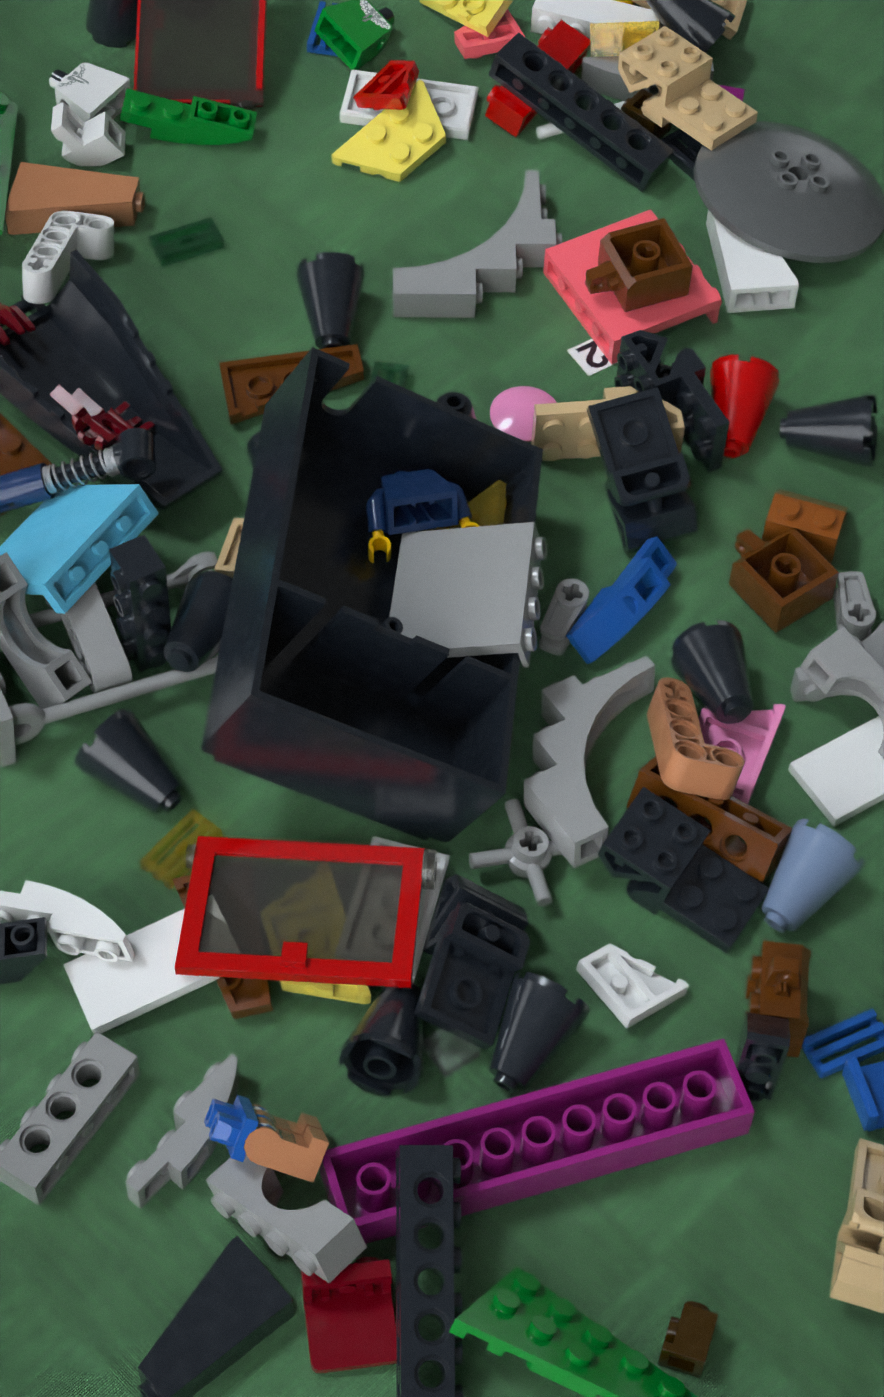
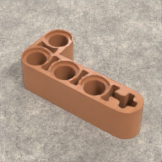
(679, 746)

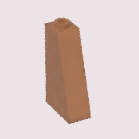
(48, 189)

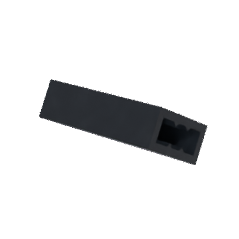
(216, 1326)

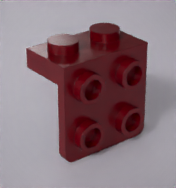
(350, 1317)

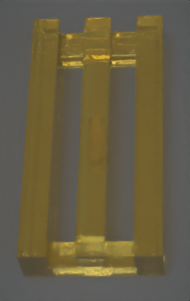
(160, 871)

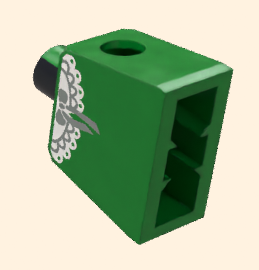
(355, 30)

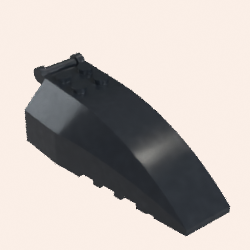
(94, 346)

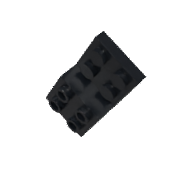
(680, 385)
(643, 470)
(679, 874)
(475, 951)

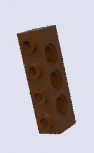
(728, 819)

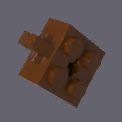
(641, 266)
(781, 577)
(780, 987)

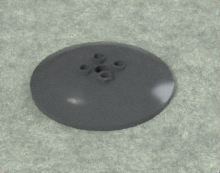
(757, 194)

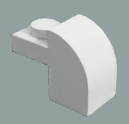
(87, 142)

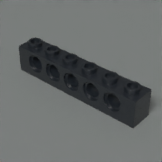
(580, 112)
(438, 1166)

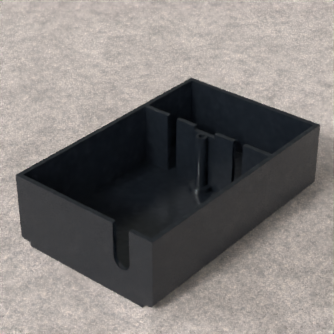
(310, 664)

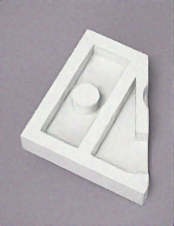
(628, 984)

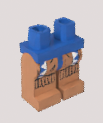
(268, 1139)

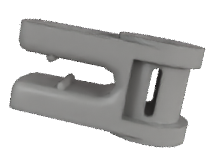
(854, 604)
(563, 612)

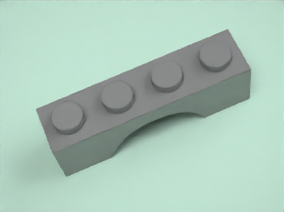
(846, 667)
(44, 668)
(316, 1237)

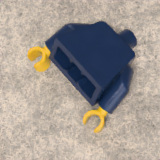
(412, 504)

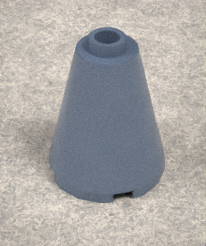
(808, 875)

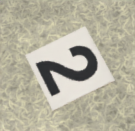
(590, 357)

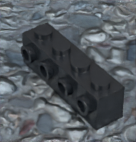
(141, 602)

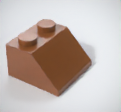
(813, 518)

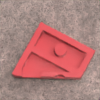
(475, 45)

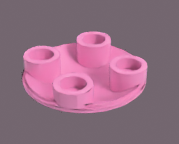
(514, 410)

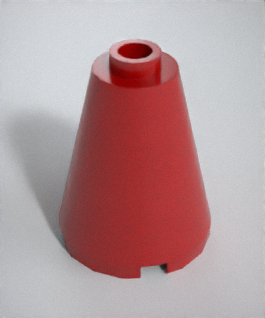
(744, 396)

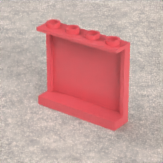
(601, 312)

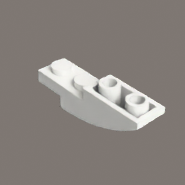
(70, 921)

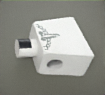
(90, 90)

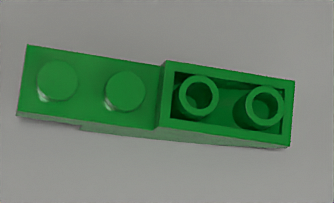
(196, 124)

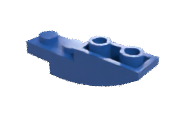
(624, 603)

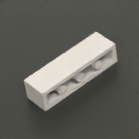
(583, 12)

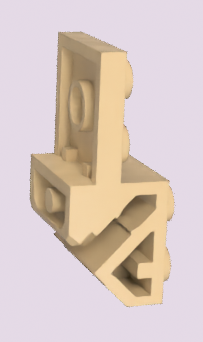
(684, 88)
(566, 431)
(860, 1240)

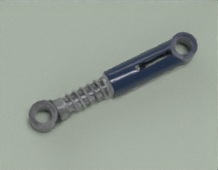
(131, 457)

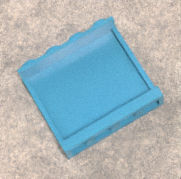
(69, 538)

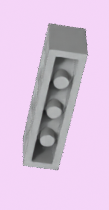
(38, 1173)

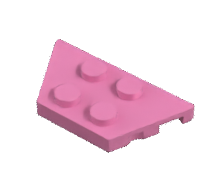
(749, 738)

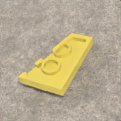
(475, 14)

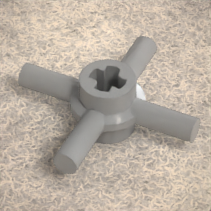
(525, 853)

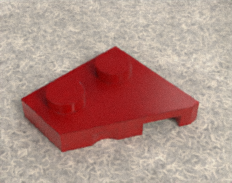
(389, 87)

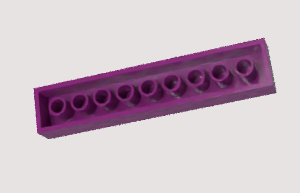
(552, 1136)

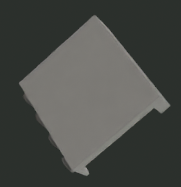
(471, 588)

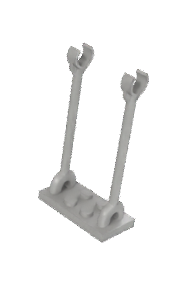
(26, 720)

